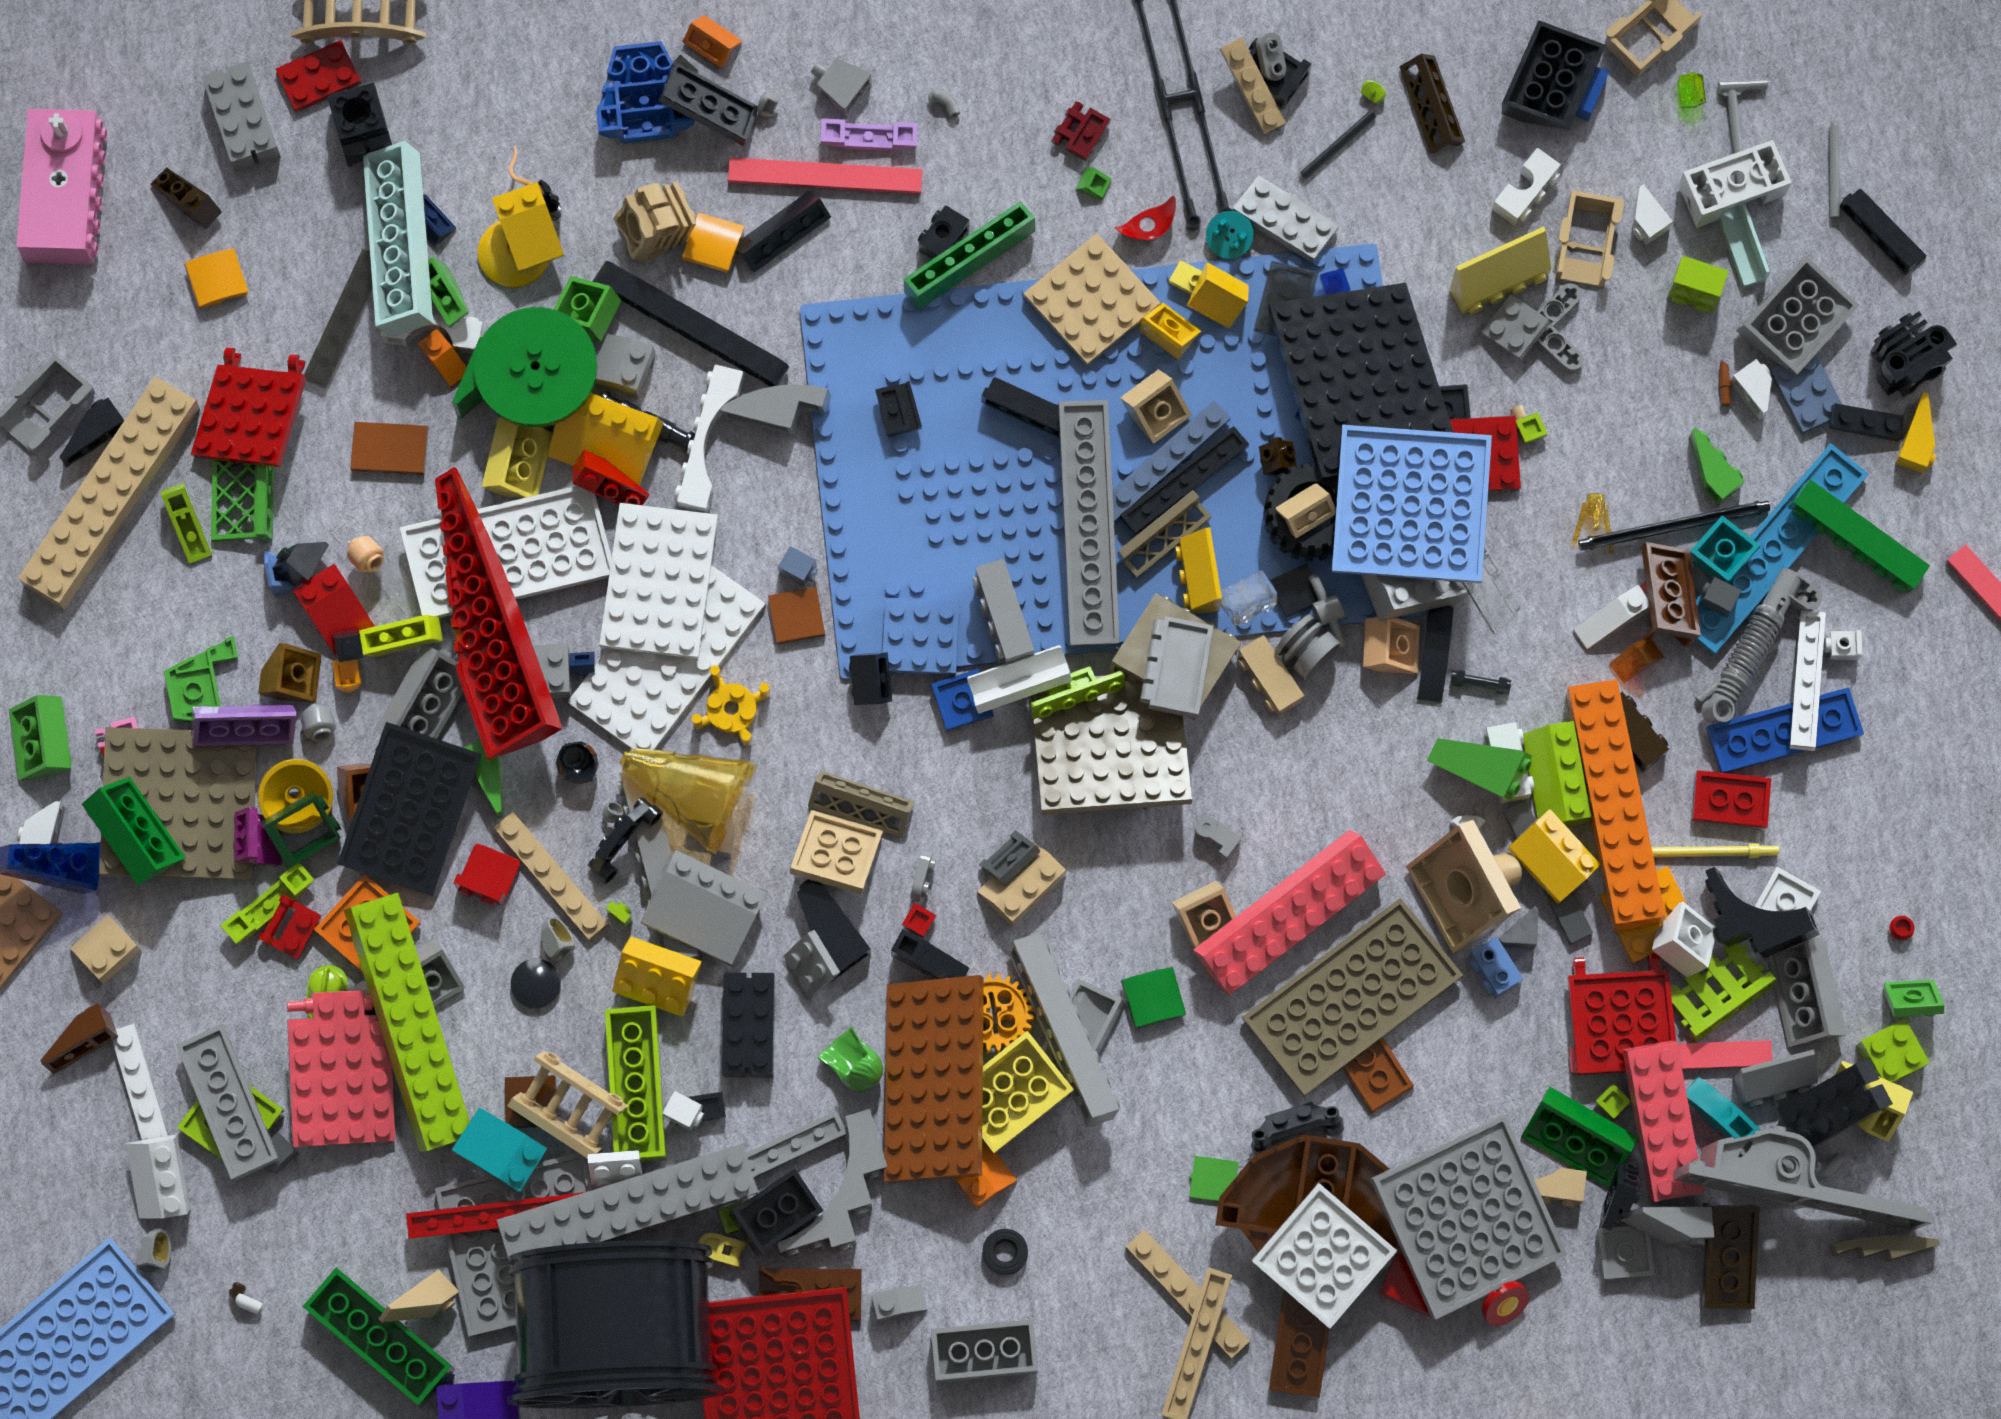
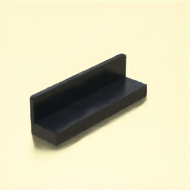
(782, 230)
(1882, 231)
(1022, 405)

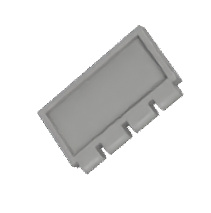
(1179, 666)

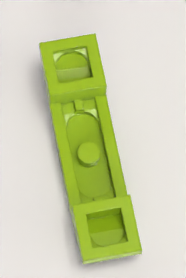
(261, 910)

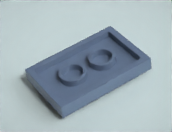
(1806, 394)

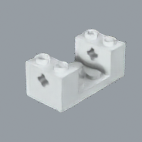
(1710, 188)

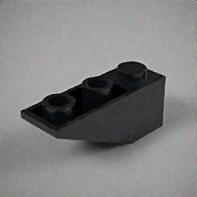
(926, 957)

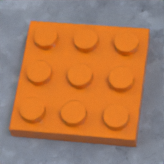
(335, 926)

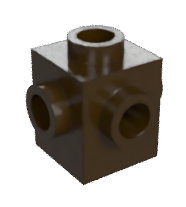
(1277, 456)

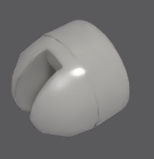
(612, 811)

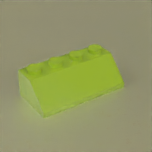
(1558, 773)

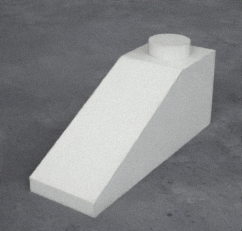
(1613, 617)

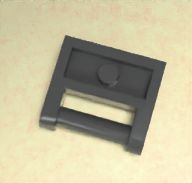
(1010, 858)

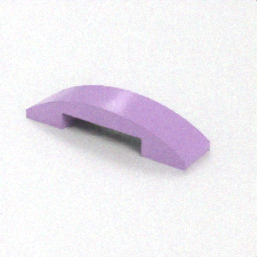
(868, 136)

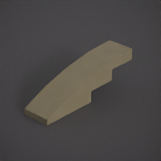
(1892, 1245)

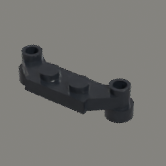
(624, 828)
(1295, 1121)

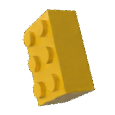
(656, 976)

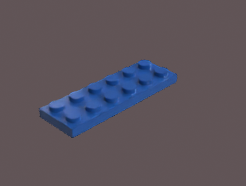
(1767, 733)

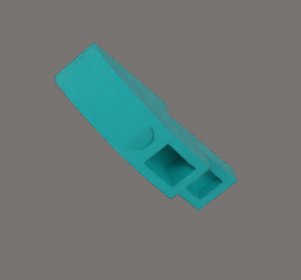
(1718, 1110)

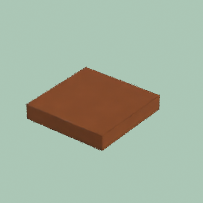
(796, 615)

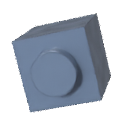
(798, 566)

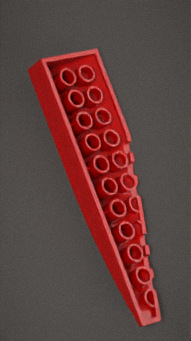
(491, 642)

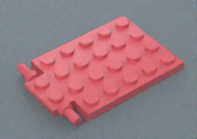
(339, 1072)

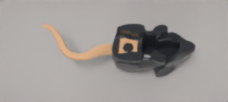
(550, 199)

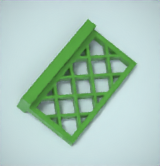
(262, 508)

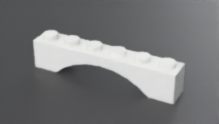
(696, 487)

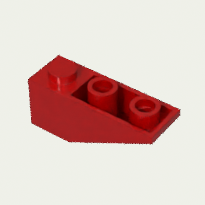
(606, 480)

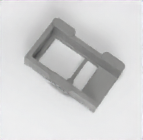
(20, 426)

